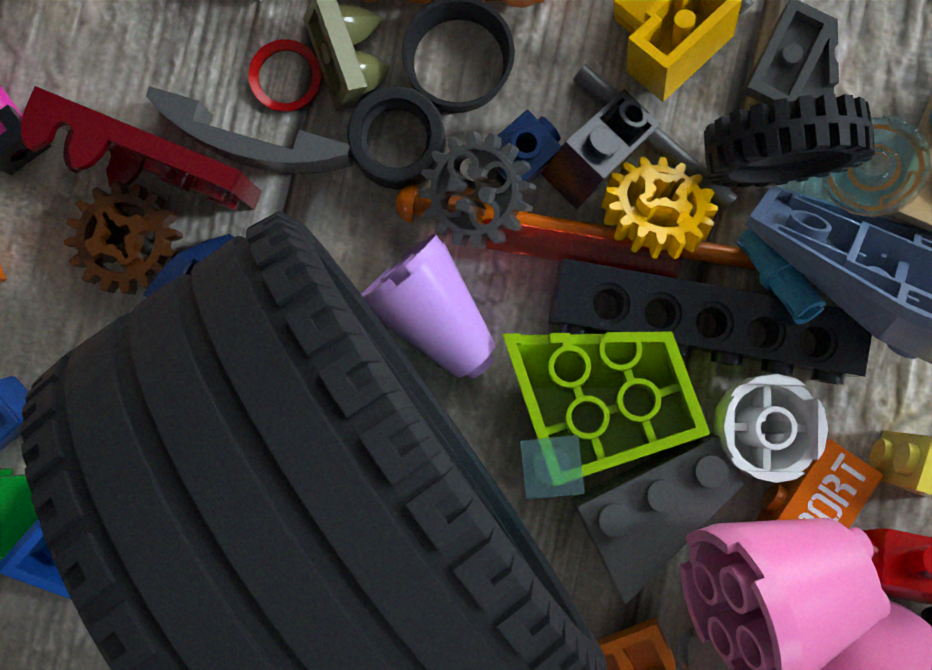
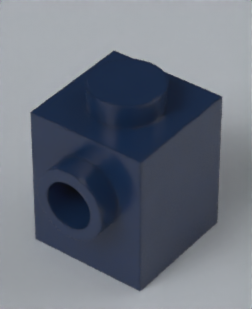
(536, 144)

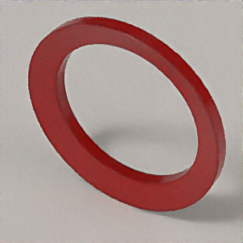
(275, 47)

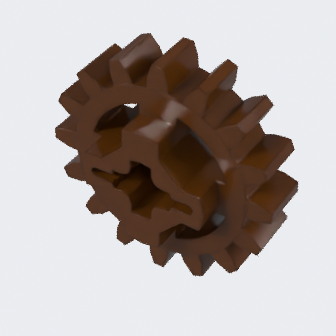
(102, 231)

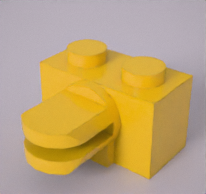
(673, 38)

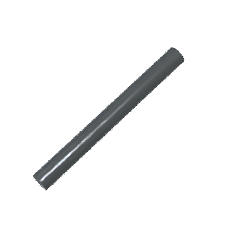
(659, 140)

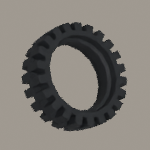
(789, 141)

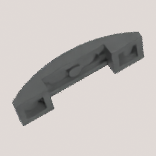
(309, 155)

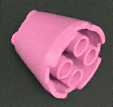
(781, 591)

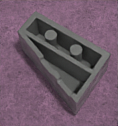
(652, 507)

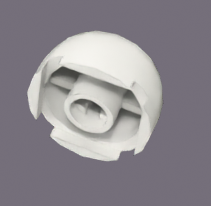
(771, 427)

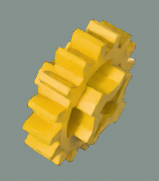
(663, 207)

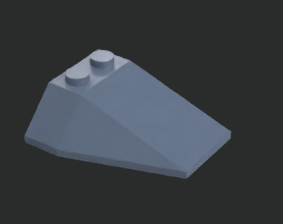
(862, 263)

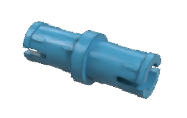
(782, 279)

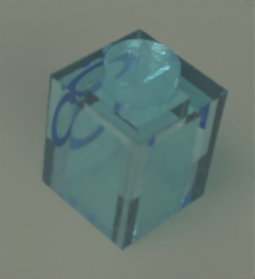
(552, 467)

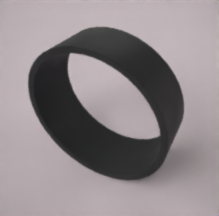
(448, 10)

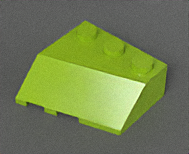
(611, 389)

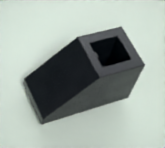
(599, 148)

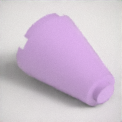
(433, 309)

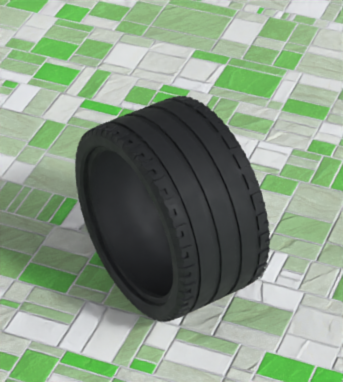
(280, 487)

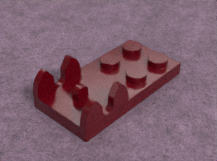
(131, 151)

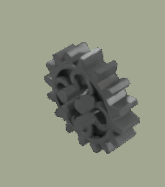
(486, 161)

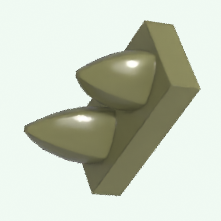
(333, 33)

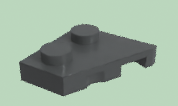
(797, 56)

